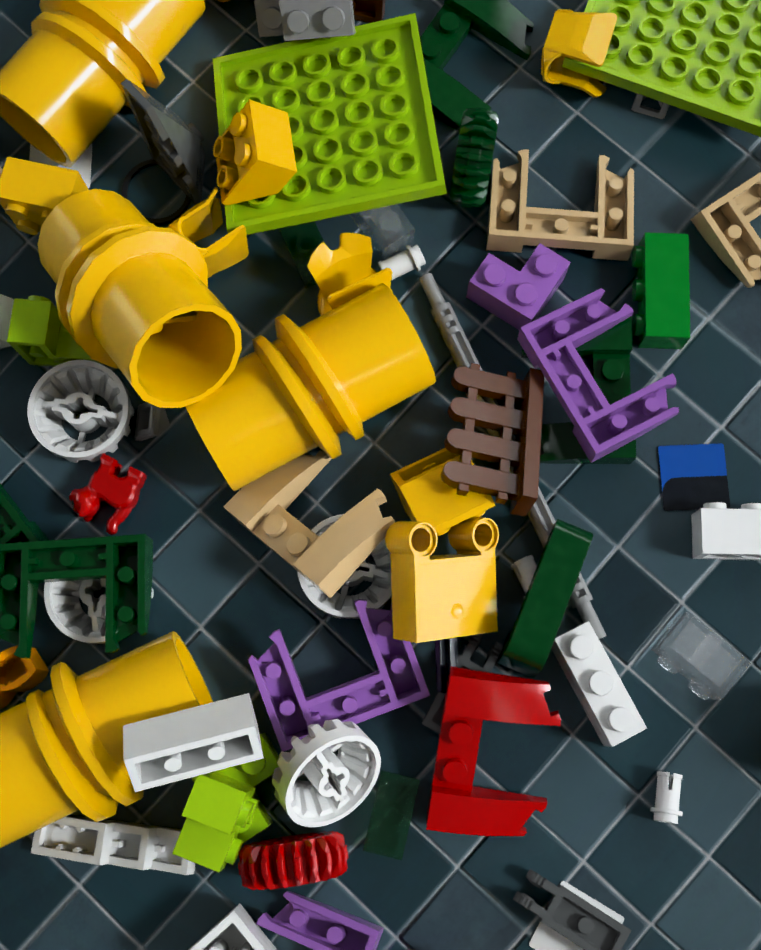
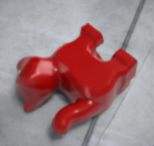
(108, 487)

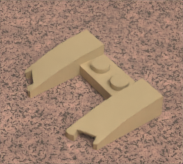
(605, 231)
(730, 234)
(321, 559)

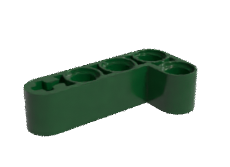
(546, 599)

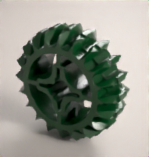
(474, 157)

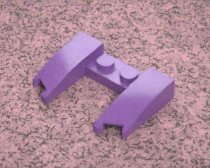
(597, 424)
(391, 687)
(321, 925)

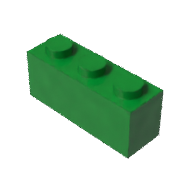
(662, 291)

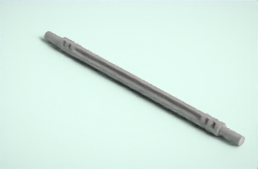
(539, 513)

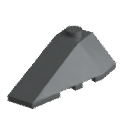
(169, 141)

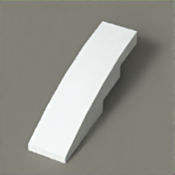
(112, 844)

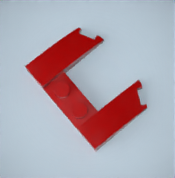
(453, 800)

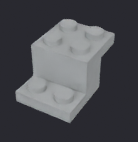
(305, 18)

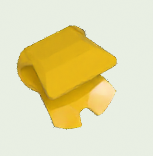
(581, 38)
(203, 221)
(345, 271)

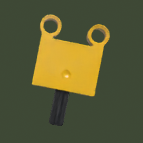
(445, 593)

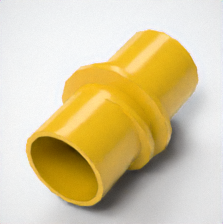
(71, 68)
(138, 298)
(312, 386)
(67, 743)

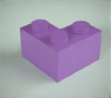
(516, 294)

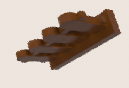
(523, 422)

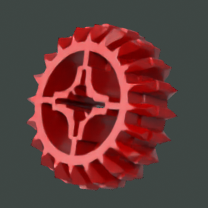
(293, 860)

